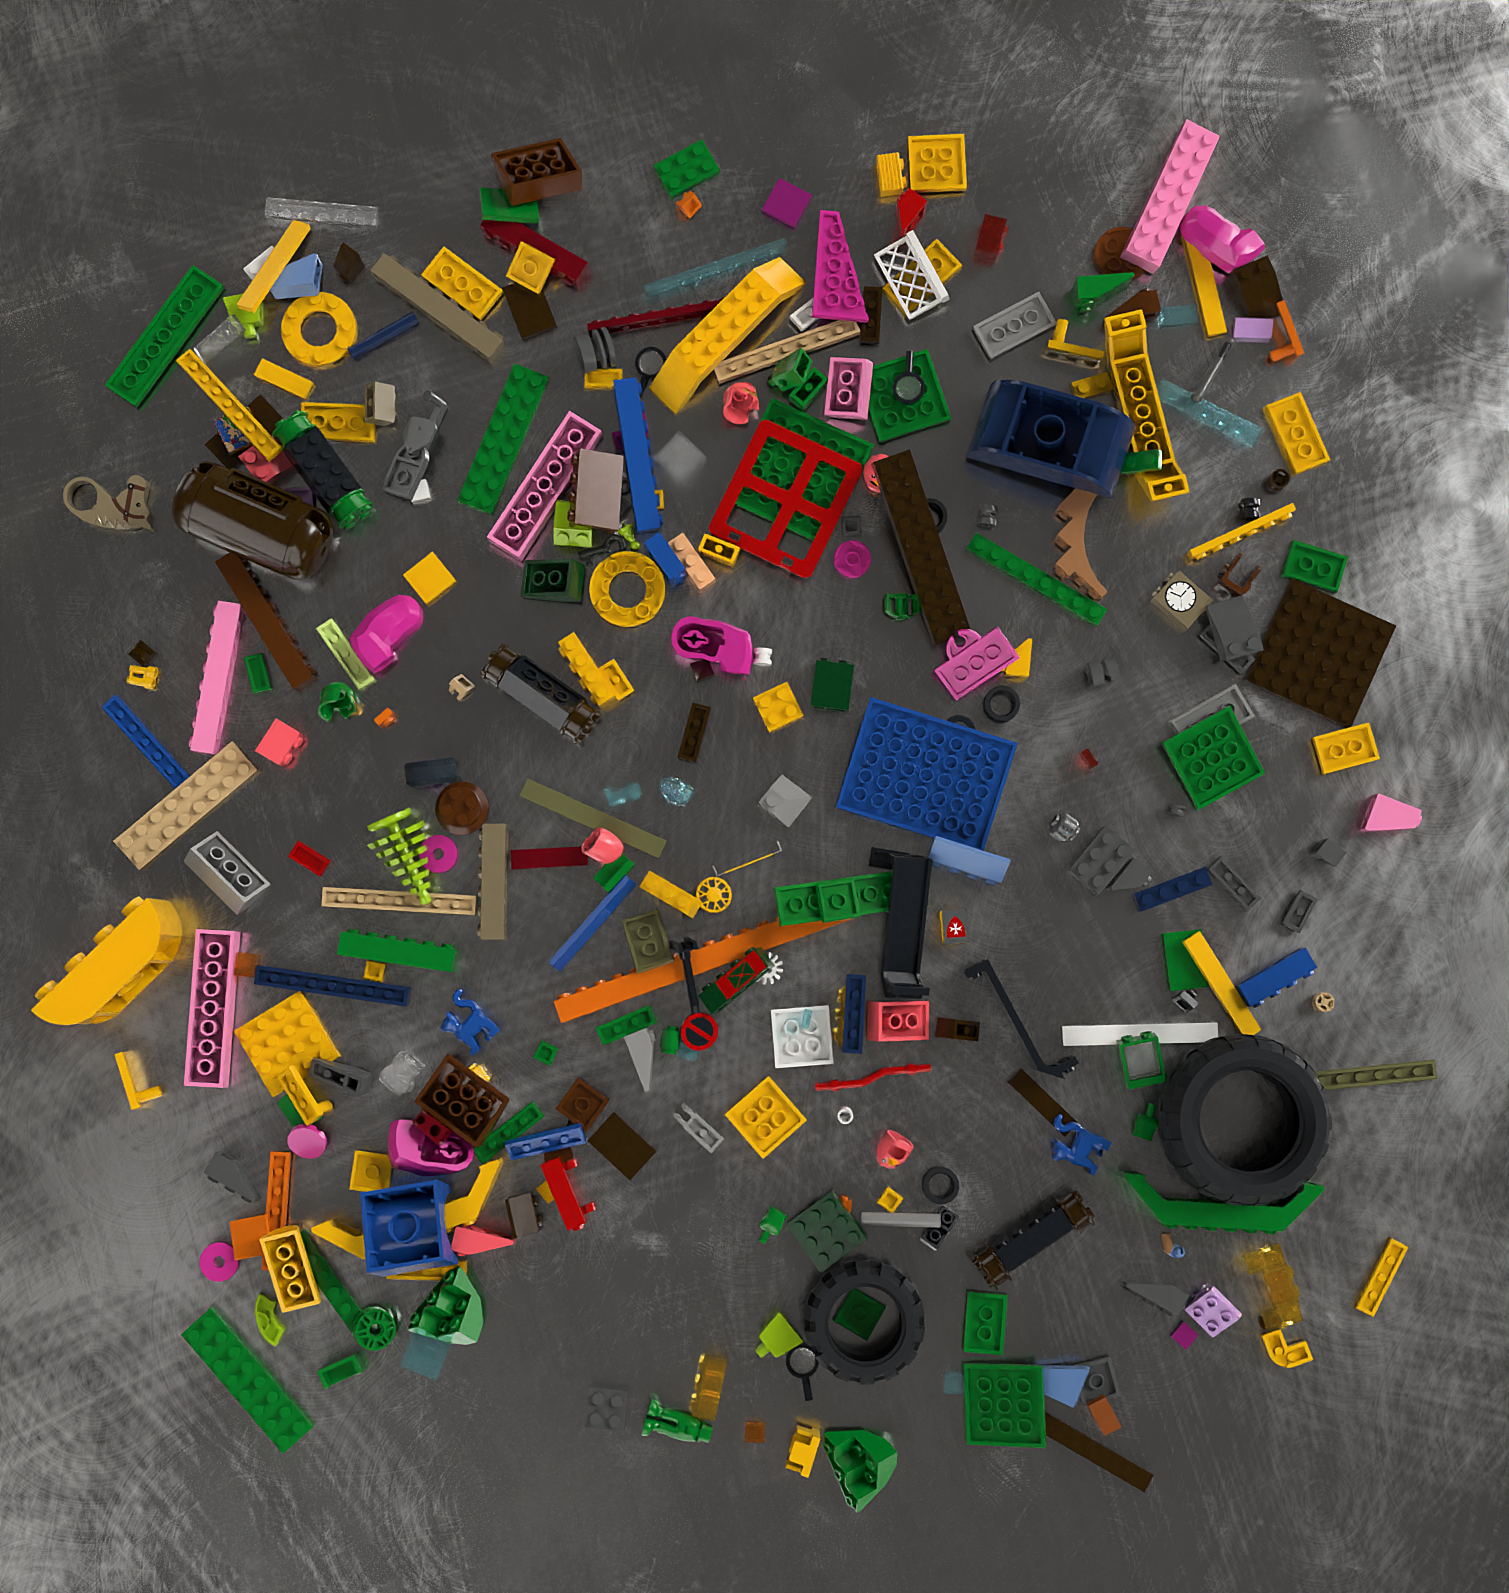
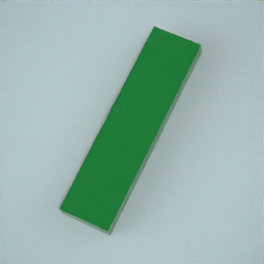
(509, 1130)

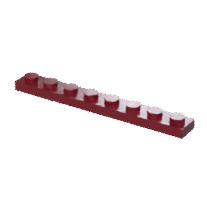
(654, 318)

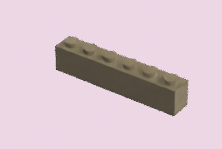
(493, 882)

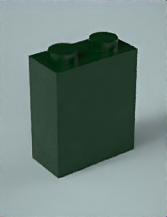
(832, 685)

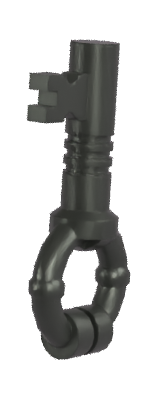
(586, 554)

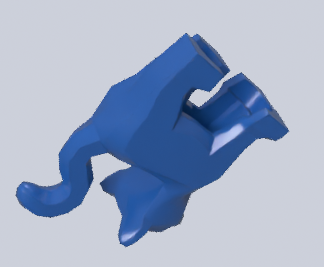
(471, 1026)
(1081, 1147)

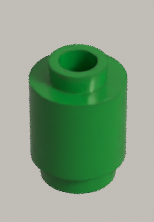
(670, 1040)

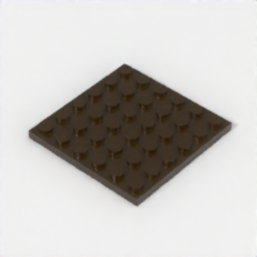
(1320, 653)

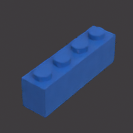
(1275, 977)

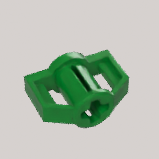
(901, 605)

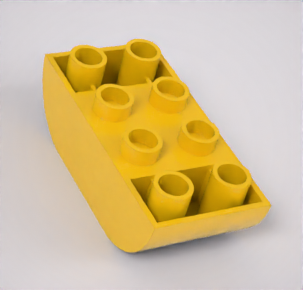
(116, 968)

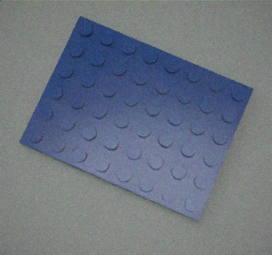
(926, 774)

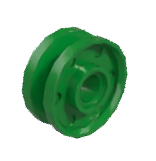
(381, 1336)

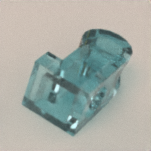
(623, 795)

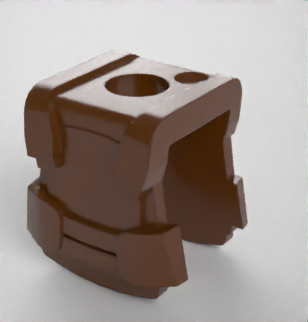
(1232, 587)

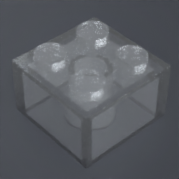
(680, 459)

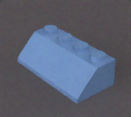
(968, 860)

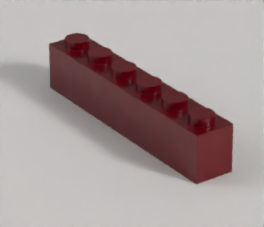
(510, 234)

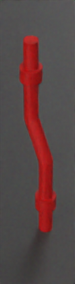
(910, 1069)

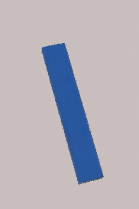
(145, 741)
(592, 923)

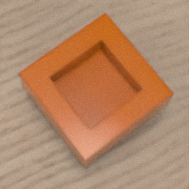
(385, 718)

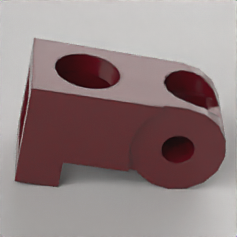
(432, 1127)

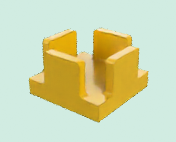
(803, 1450)

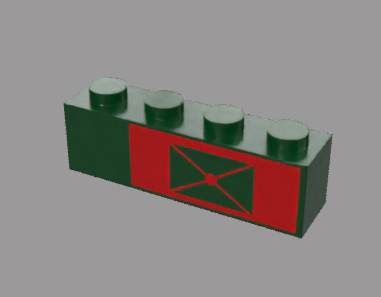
(736, 980)

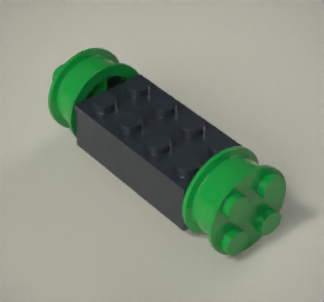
(322, 469)

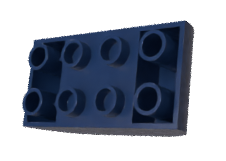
(1052, 436)

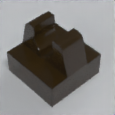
(142, 653)

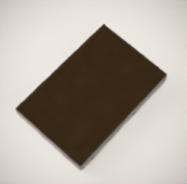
(529, 310)
(621, 1146)

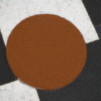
(1108, 253)

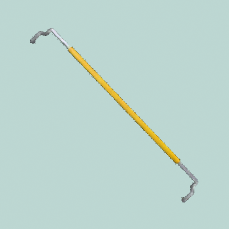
(748, 862)

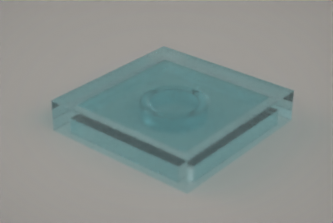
(425, 1355)

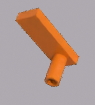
(1294, 346)

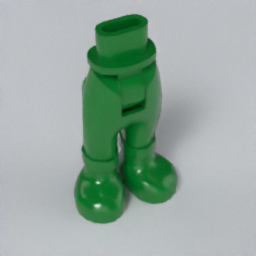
(686, 1428)

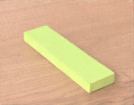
(345, 654)

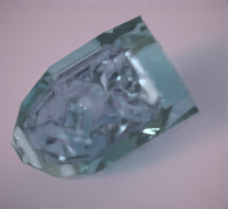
(676, 790)

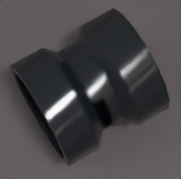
(1250, 509)

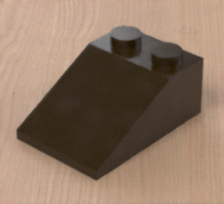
(1257, 288)

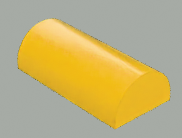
(290, 1268)

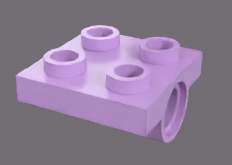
(1212, 1311)

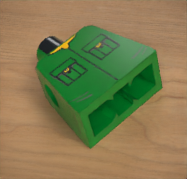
(791, 370)

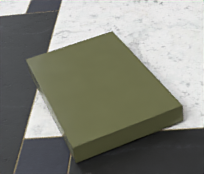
(647, 941)

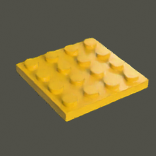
(284, 1038)

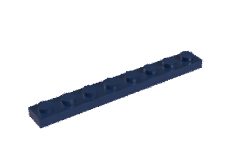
(332, 985)

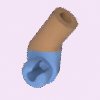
(1171, 1248)

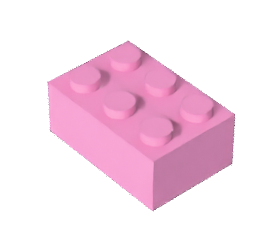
(848, 388)

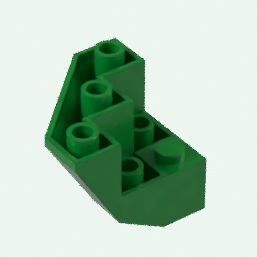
(450, 1311)
(860, 1464)

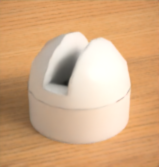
(845, 1119)

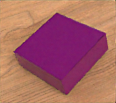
(1184, 1335)

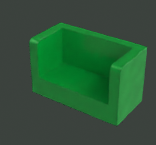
(341, 1369)

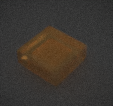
(755, 1432)

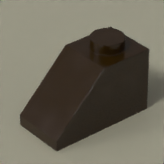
(348, 264)
(957, 1029)

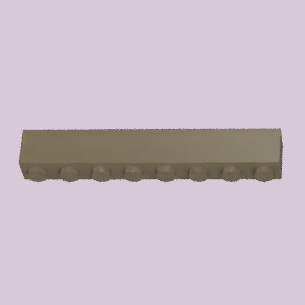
(437, 307)

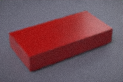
(309, 858)

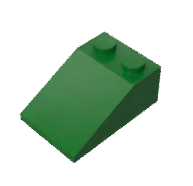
(1094, 290)

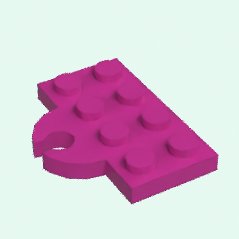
(974, 660)

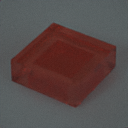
(1088, 758)

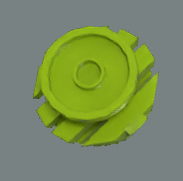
(405, 856)

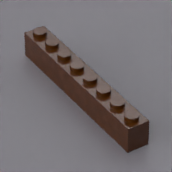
(266, 621)

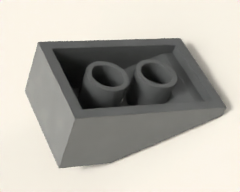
(1233, 629)

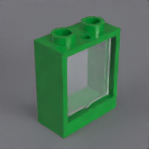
(1141, 1060)

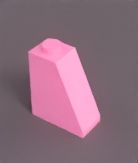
(1389, 815)

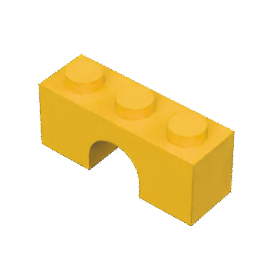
(671, 894)

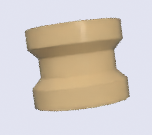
(1326, 1000)

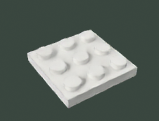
(798, 1045)

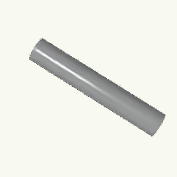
(901, 1219)

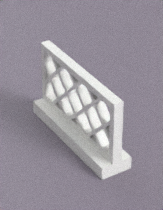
(927, 271)

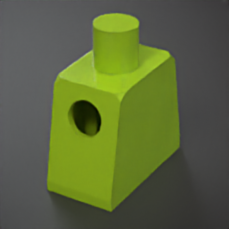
(248, 319)
(778, 1336)

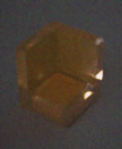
(246, 964)

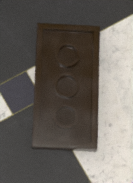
(264, 414)

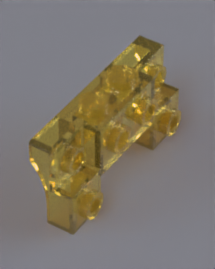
(1279, 1285)

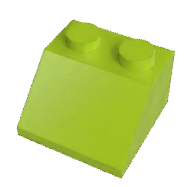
(566, 535)

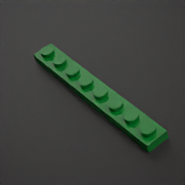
(1036, 579)

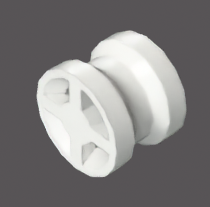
(762, 656)

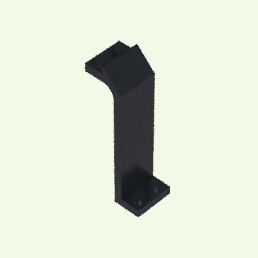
(906, 926)
(1064, 1065)

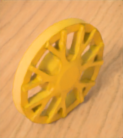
(714, 894)

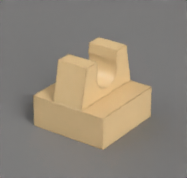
(461, 685)

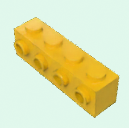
(587, 670)

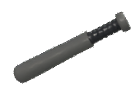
(1210, 374)

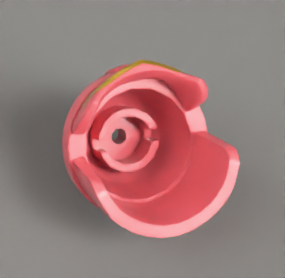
(738, 401)

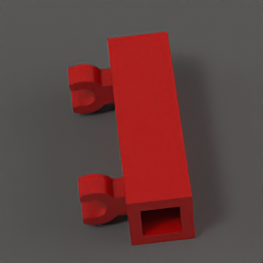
(564, 1194)

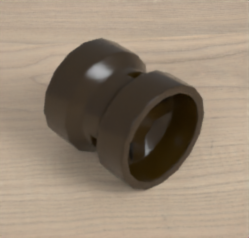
(1278, 476)

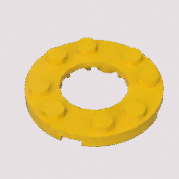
(319, 355)
(627, 562)

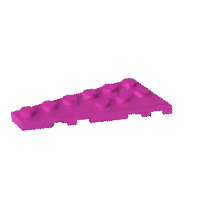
(836, 282)

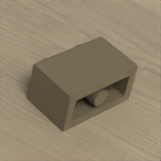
(380, 404)

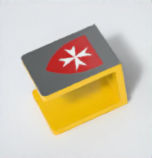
(954, 926)

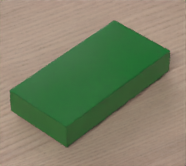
(258, 673)

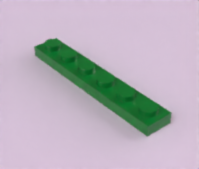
(330, 1282)

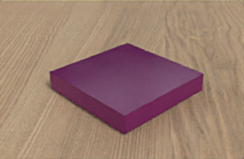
(786, 203)

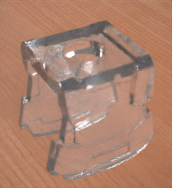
(401, 1074)

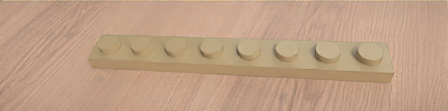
(773, 353)
(398, 901)

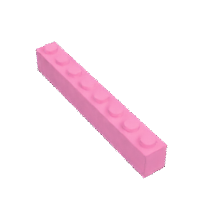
(217, 678)

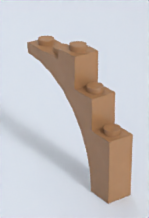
(1071, 537)

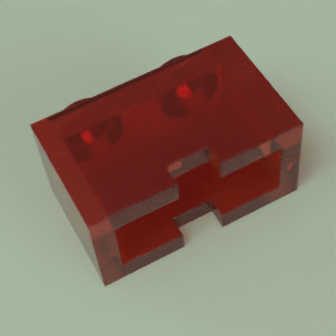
(989, 244)

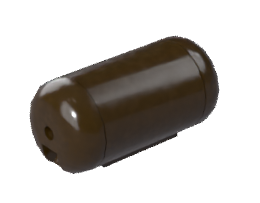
(253, 520)

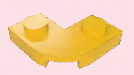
(1285, 1355)

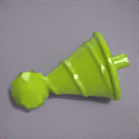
(627, 532)

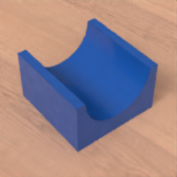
(406, 1228)

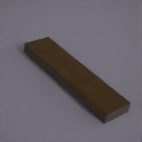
(1039, 1098)

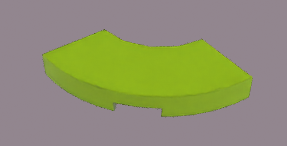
(267, 1320)

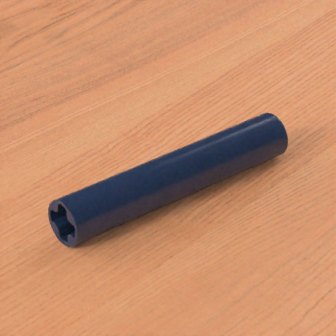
(383, 335)

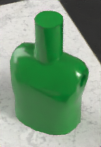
(1146, 1124)
(771, 1223)

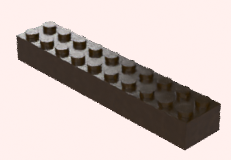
(920, 546)

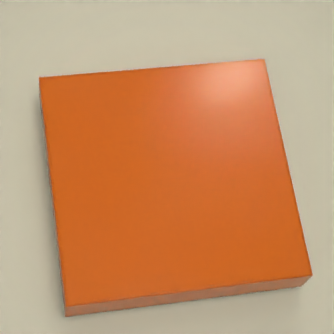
(246, 1236)

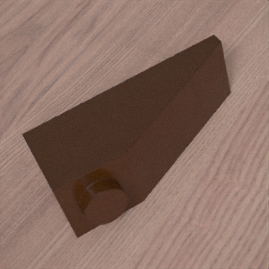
(1145, 300)

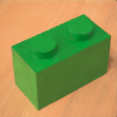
(807, 392)

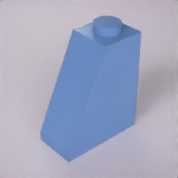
(299, 279)
(1064, 1382)

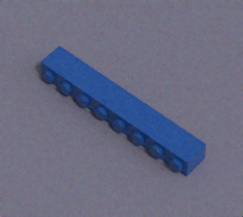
(636, 455)

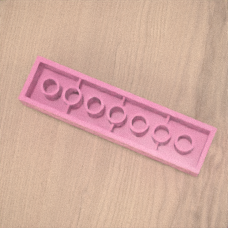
(1169, 196)
(541, 488)
(211, 1009)

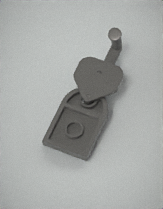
(413, 456)

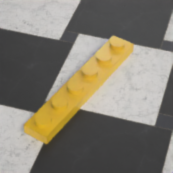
(1248, 529)

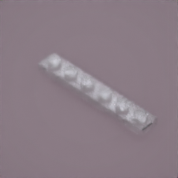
(321, 212)

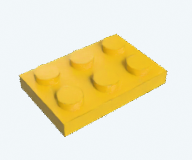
(1345, 748)

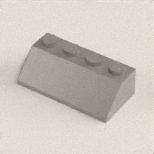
(226, 872)

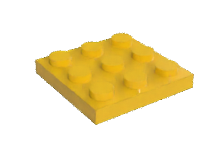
(937, 163)
(765, 1117)

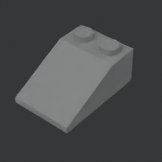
(642, 1052)

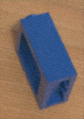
(665, 559)

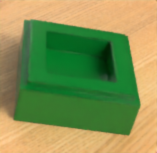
(545, 1053)

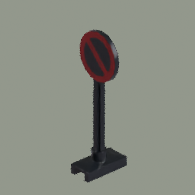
(698, 1028)

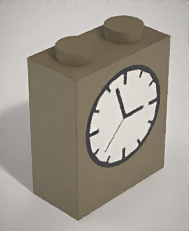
(1180, 600)

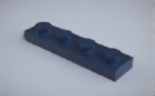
(1172, 889)
(854, 1013)

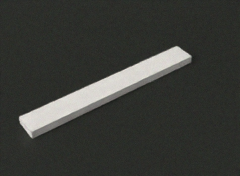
(1166, 1033)

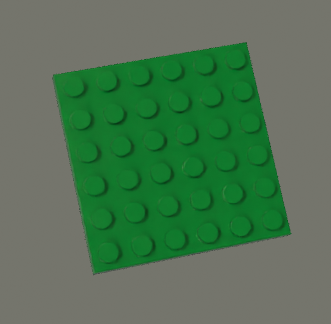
(781, 463)

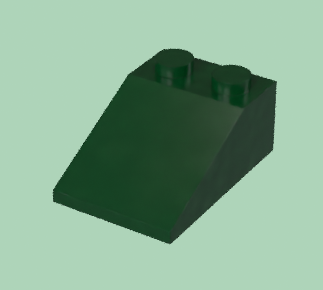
(553, 580)

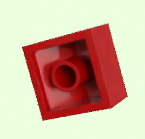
(909, 212)

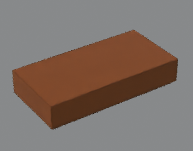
(1104, 1414)

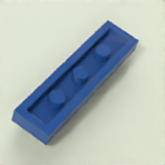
(545, 1141)

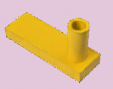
(1058, 344)
(301, 1096)
(135, 1098)

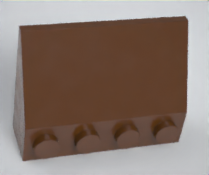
(537, 171)
(462, 1101)

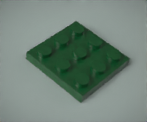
(826, 1231)

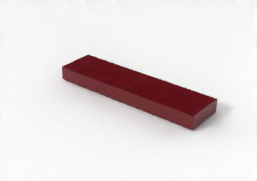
(548, 858)

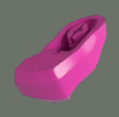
(1220, 239)
(384, 630)
(714, 642)
(416, 1153)

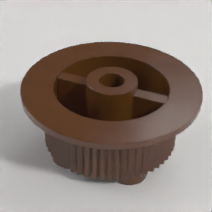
(461, 808)

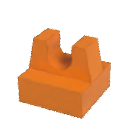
(689, 204)

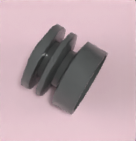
(592, 350)

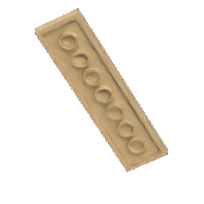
(185, 805)

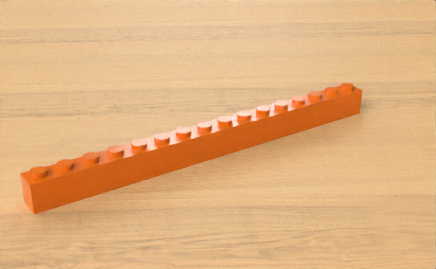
(702, 960)

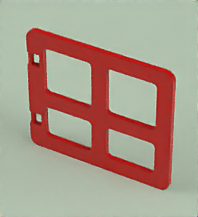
(790, 499)

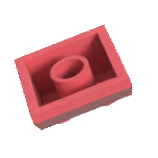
(280, 743)

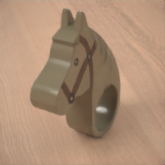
(121, 513)

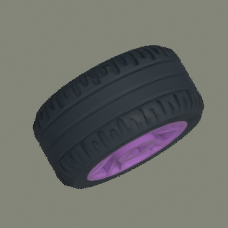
(430, 771)

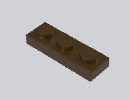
(873, 306)
(694, 732)

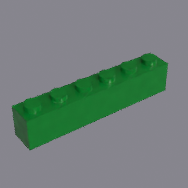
(396, 951)

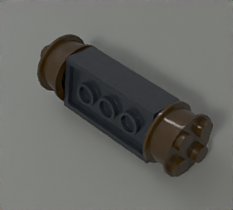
(541, 693)
(1041, 1235)

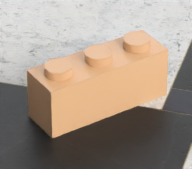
(694, 565)

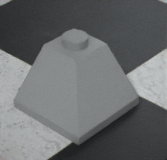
(784, 800)

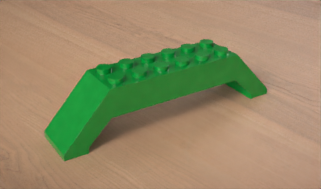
(1217, 1214)

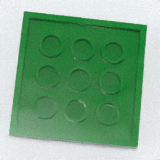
(896, 419)
(1213, 757)
(1005, 1405)

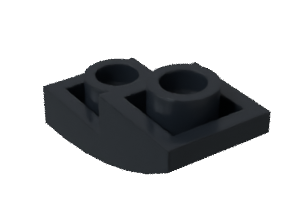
(934, 1236)

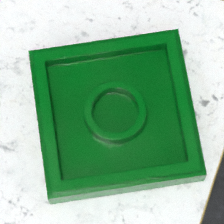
(837, 900)
(859, 1313)

